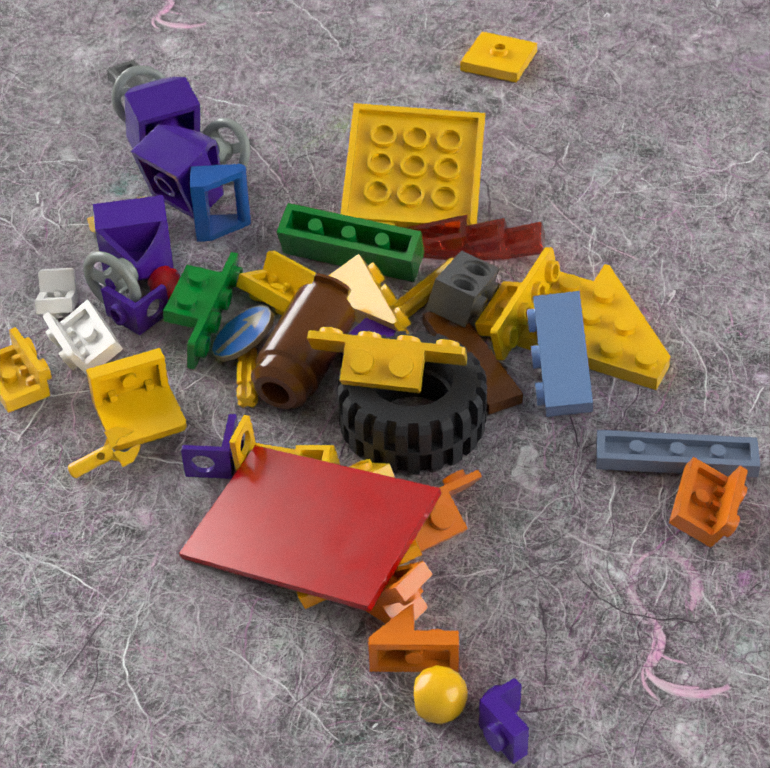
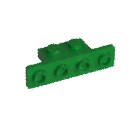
(199, 304)

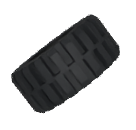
(418, 435)

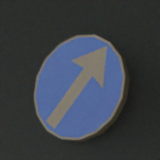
(242, 333)

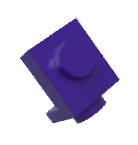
(501, 724)

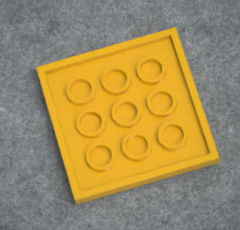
(413, 164)

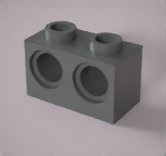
(463, 289)

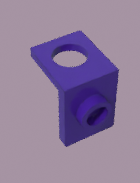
(132, 314)
(221, 456)

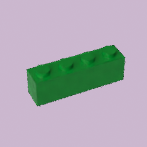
(340, 237)

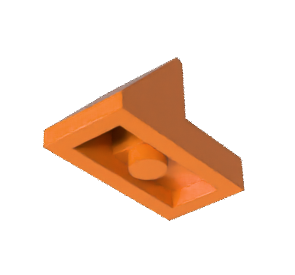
(401, 591)
(404, 649)

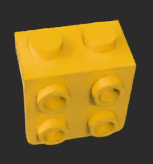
(136, 397)

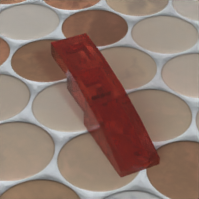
(482, 240)

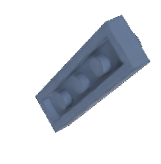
(673, 451)

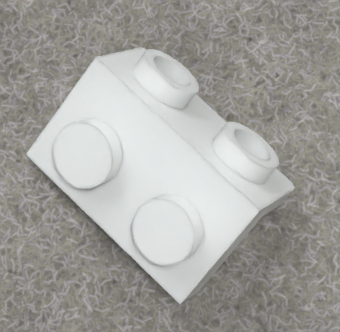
(83, 337)

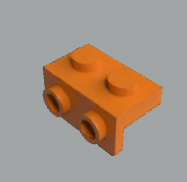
(708, 502)

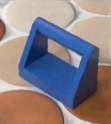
(205, 178)

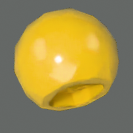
(439, 694)

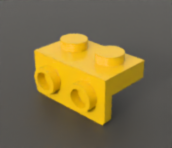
(276, 281)
(22, 374)

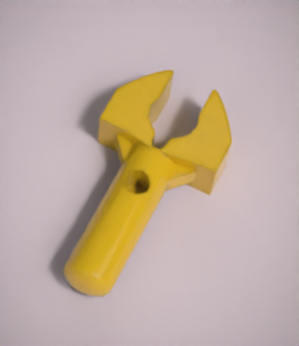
(105, 453)

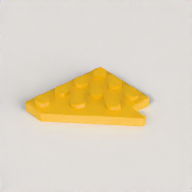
(614, 328)

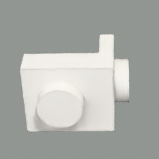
(57, 292)

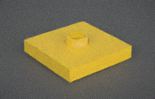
(498, 56)

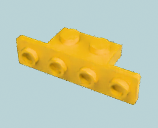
(507, 310)
(383, 361)

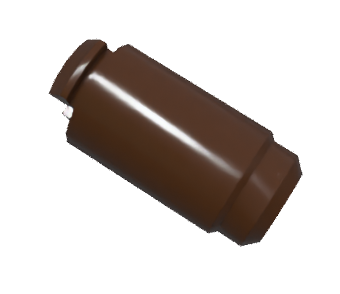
(287, 365)

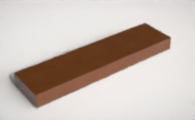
(501, 388)

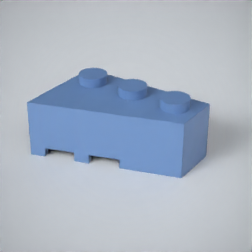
(560, 354)

